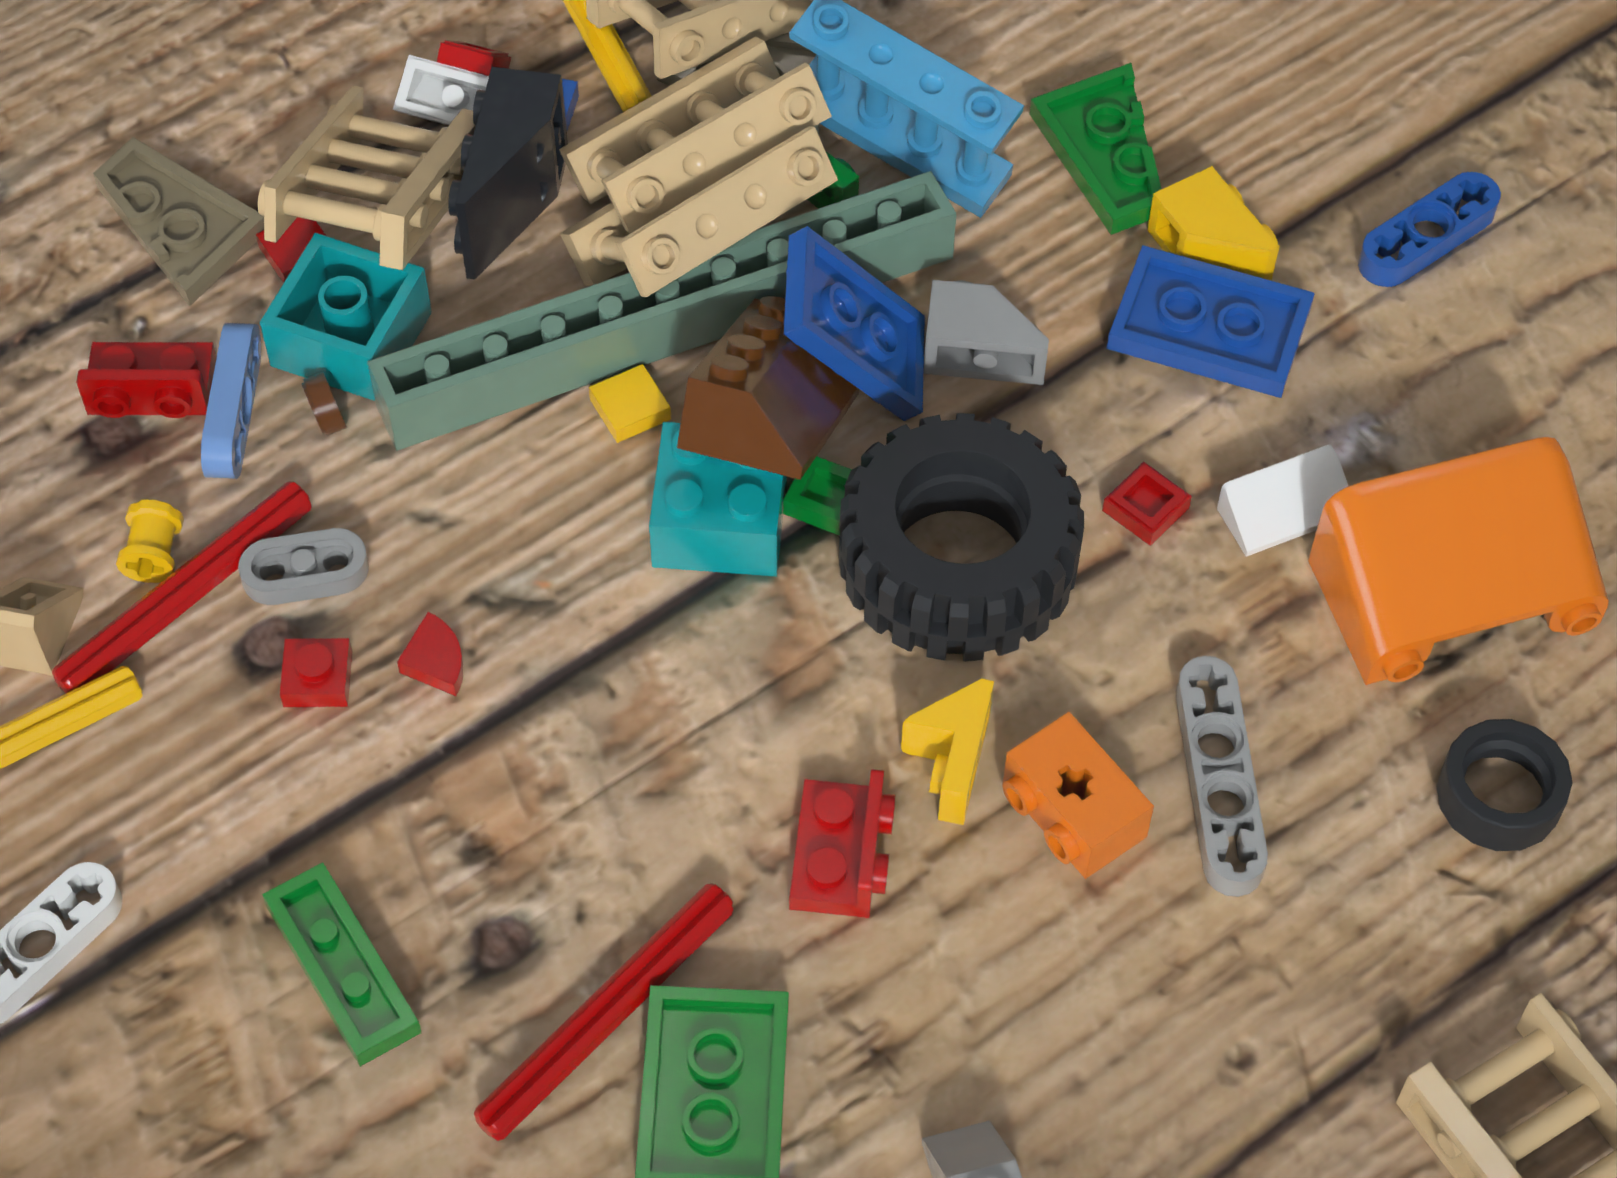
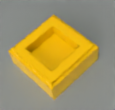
(630, 403)

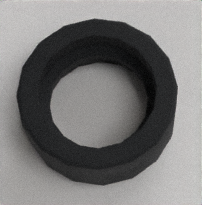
(1519, 744)

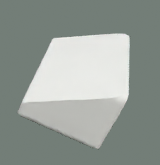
(436, 90)
(1280, 499)

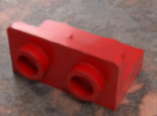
(147, 378)
(838, 845)

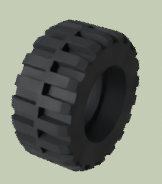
(969, 470)

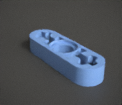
(231, 401)

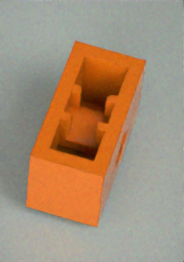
(1076, 796)

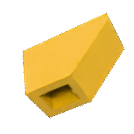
(1211, 224)

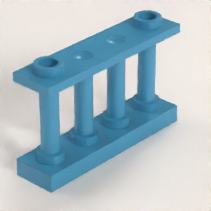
(908, 103)

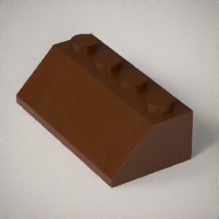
(762, 397)

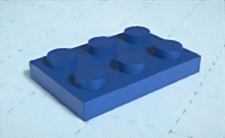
(1210, 321)
(854, 324)

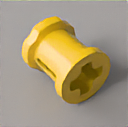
(149, 541)

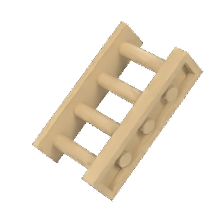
(705, 31)
(694, 133)
(410, 206)
(703, 222)
(1443, 1106)

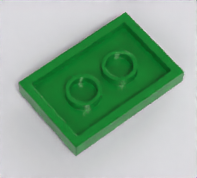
(713, 1083)

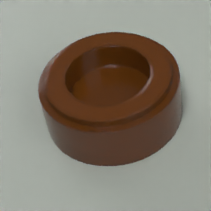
(323, 404)

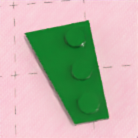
(1103, 144)

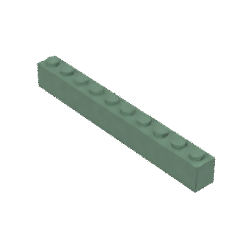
(614, 329)

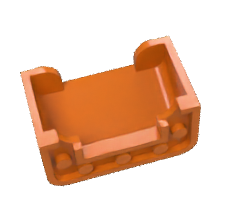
(1456, 555)

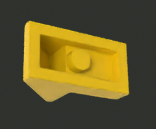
(953, 736)

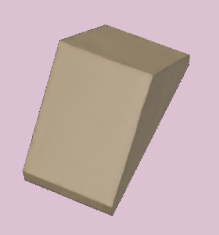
(36, 623)

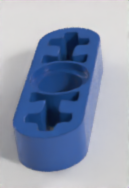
(1420, 250)

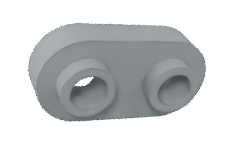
(304, 566)

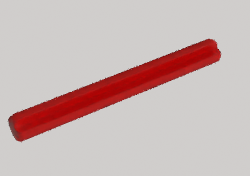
(181, 589)
(603, 1012)

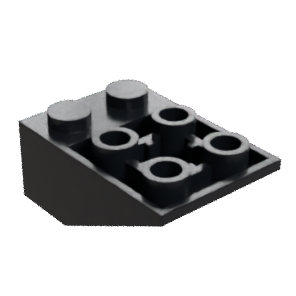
(508, 163)

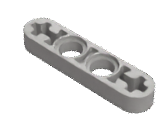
(1226, 773)

